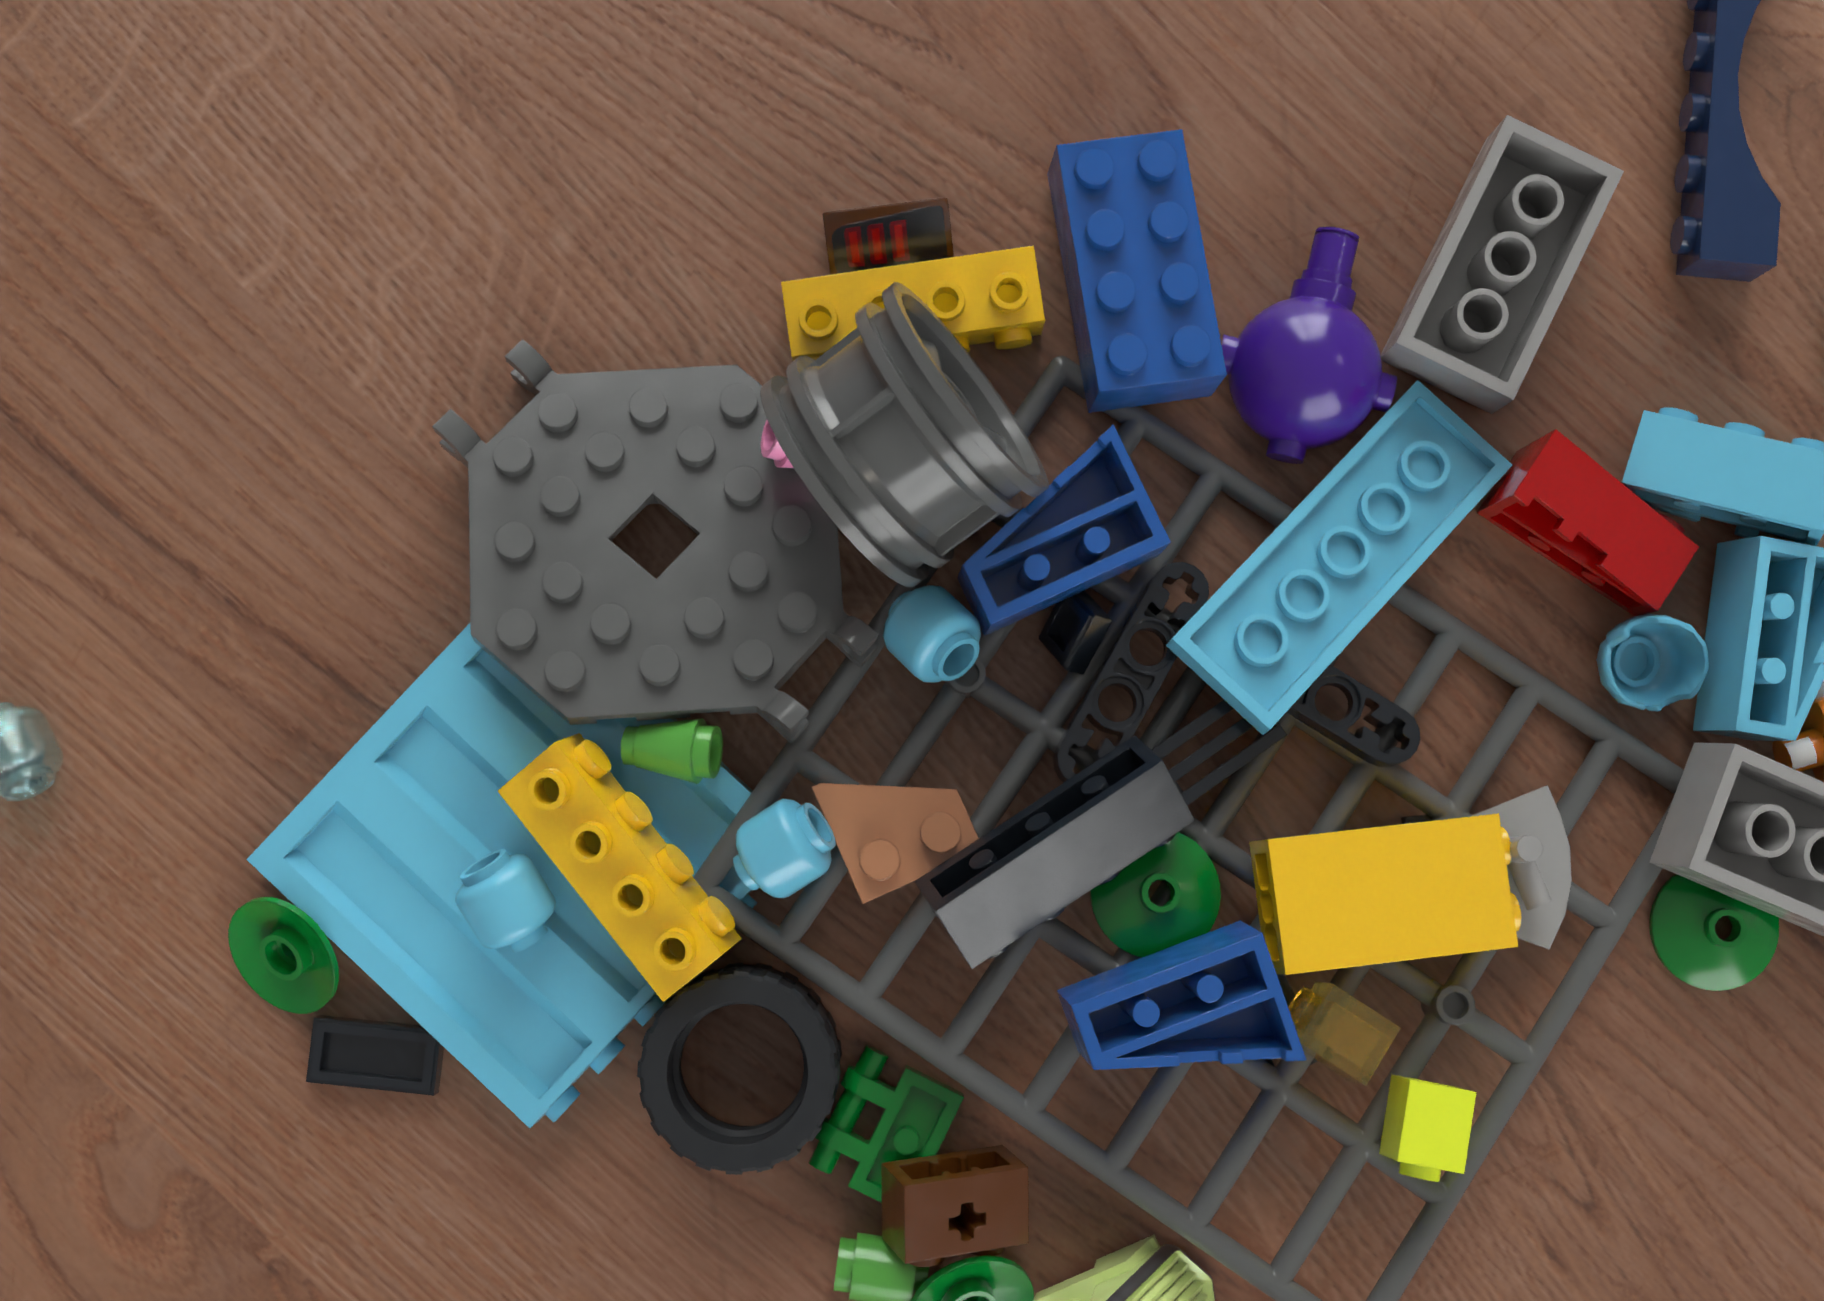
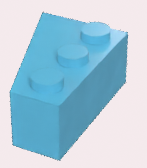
(1728, 475)
(1763, 639)

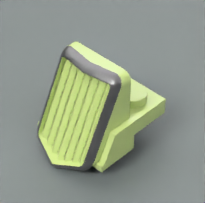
(1137, 1274)

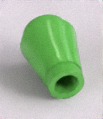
(675, 749)

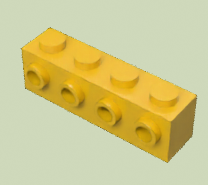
(974, 295)
(620, 863)

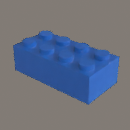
(1135, 271)

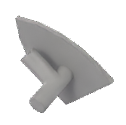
(1538, 863)

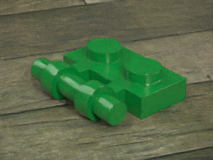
(910, 1127)

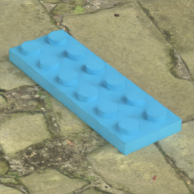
(1338, 557)

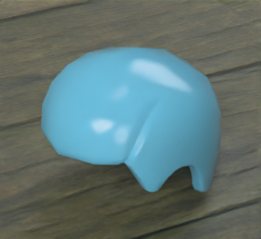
(1652, 661)

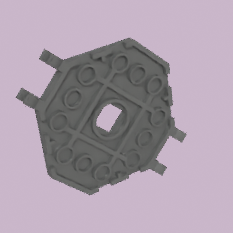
(590, 621)

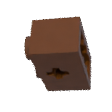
(955, 1205)

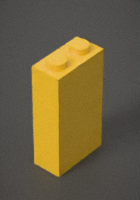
(1385, 894)

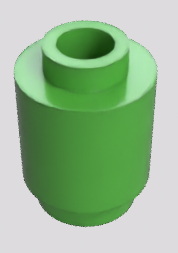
(874, 1271)

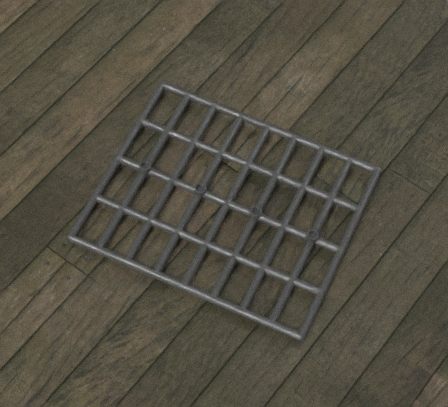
(1279, 1085)

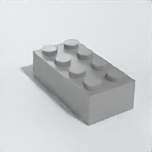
(1501, 265)
(1748, 832)

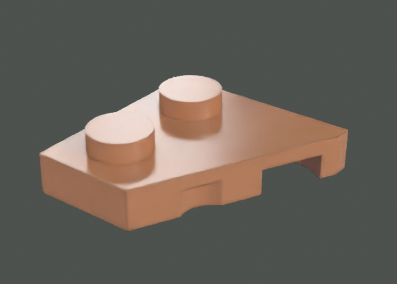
(893, 832)

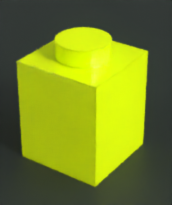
(1427, 1127)

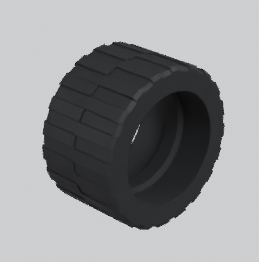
(695, 1132)

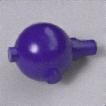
(1309, 363)

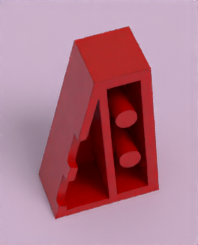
(1589, 524)

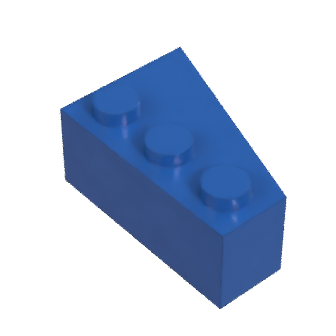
(1066, 540)

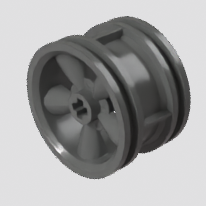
(902, 438)

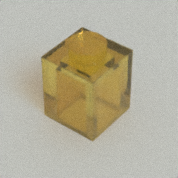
(1341, 1031)

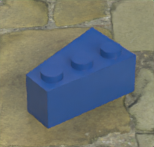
(1185, 1005)

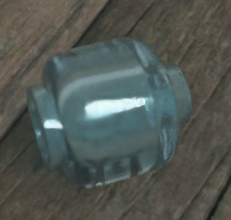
(27, 752)

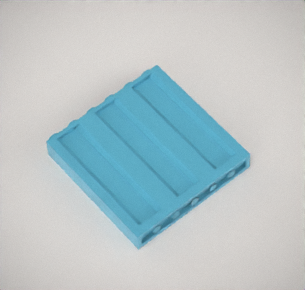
(418, 804)

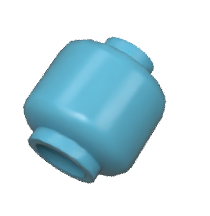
(932, 634)
(783, 848)
(505, 901)

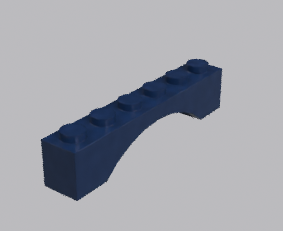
(1726, 206)

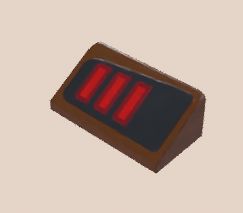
(888, 235)

